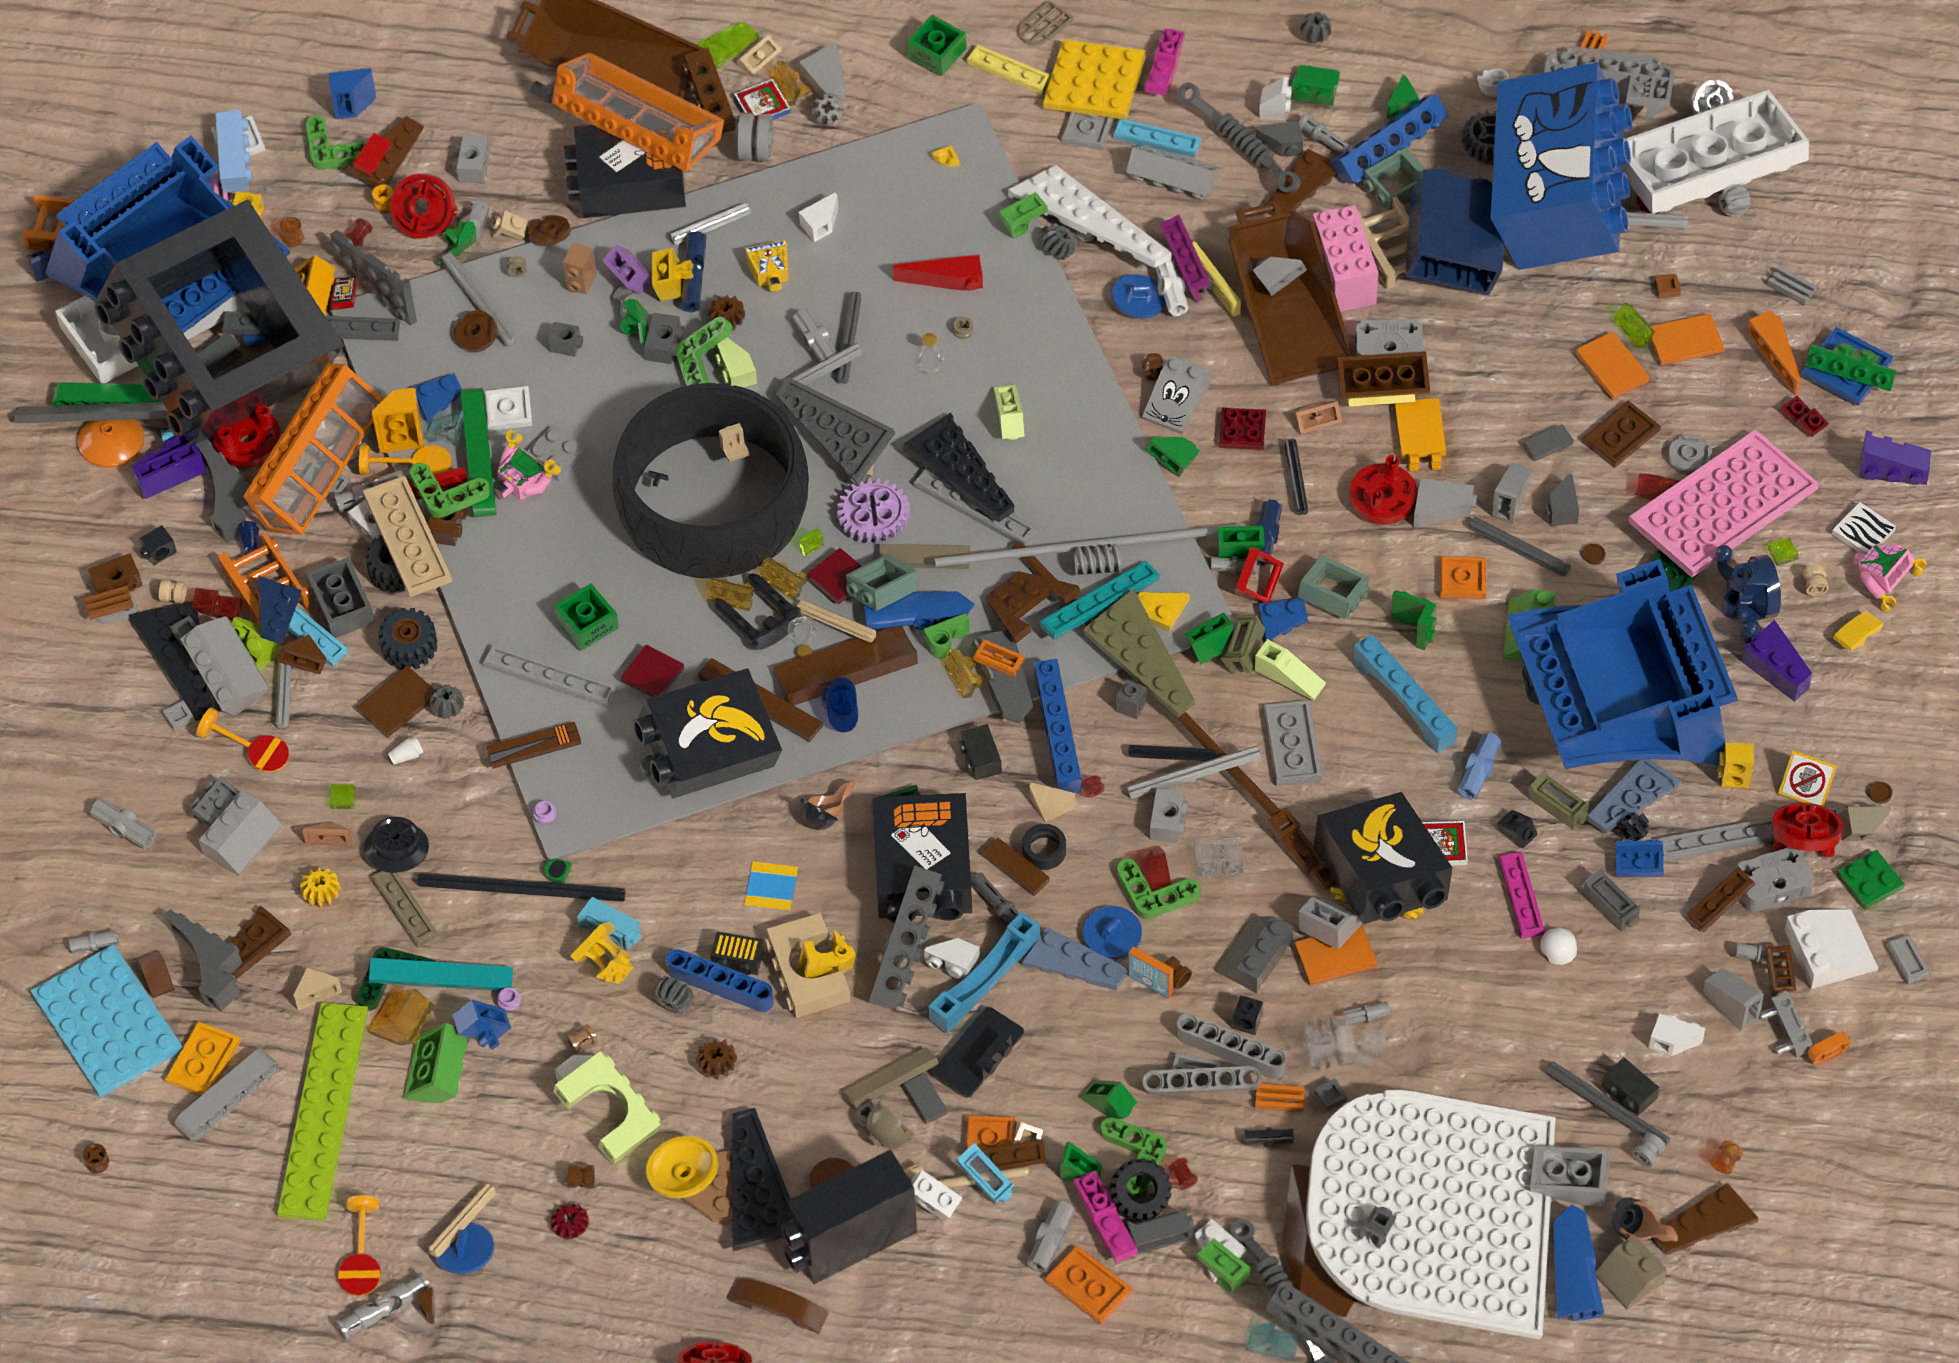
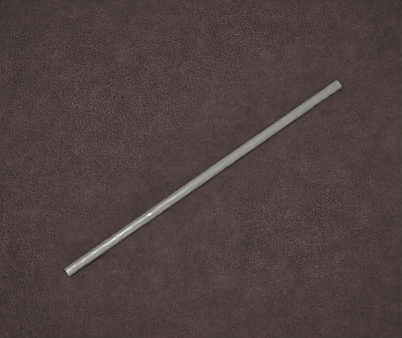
(1070, 547)

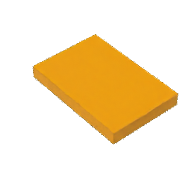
(202, 1059)

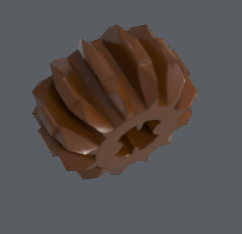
(729, 309)
(716, 1058)

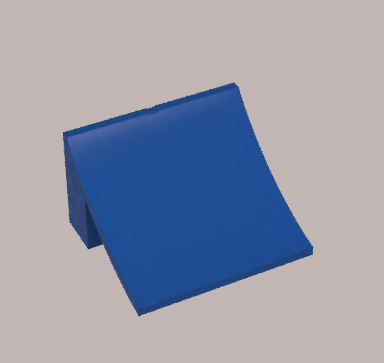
(137, 209)
(1628, 674)

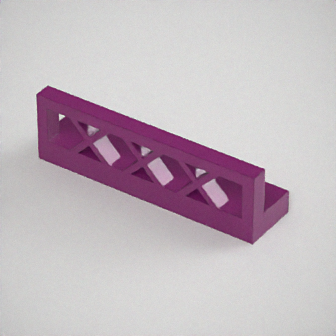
(1185, 255)

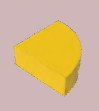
(946, 157)

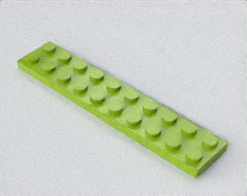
(323, 1112)

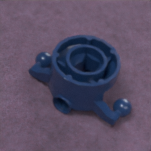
(1752, 589)

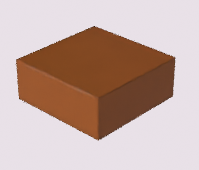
(1667, 286)

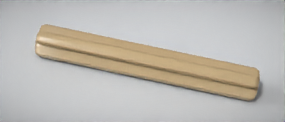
(837, 621)
(461, 1221)

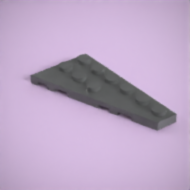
(377, 274)
(843, 432)

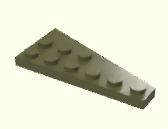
(1135, 646)

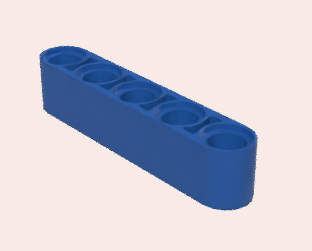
(727, 988)

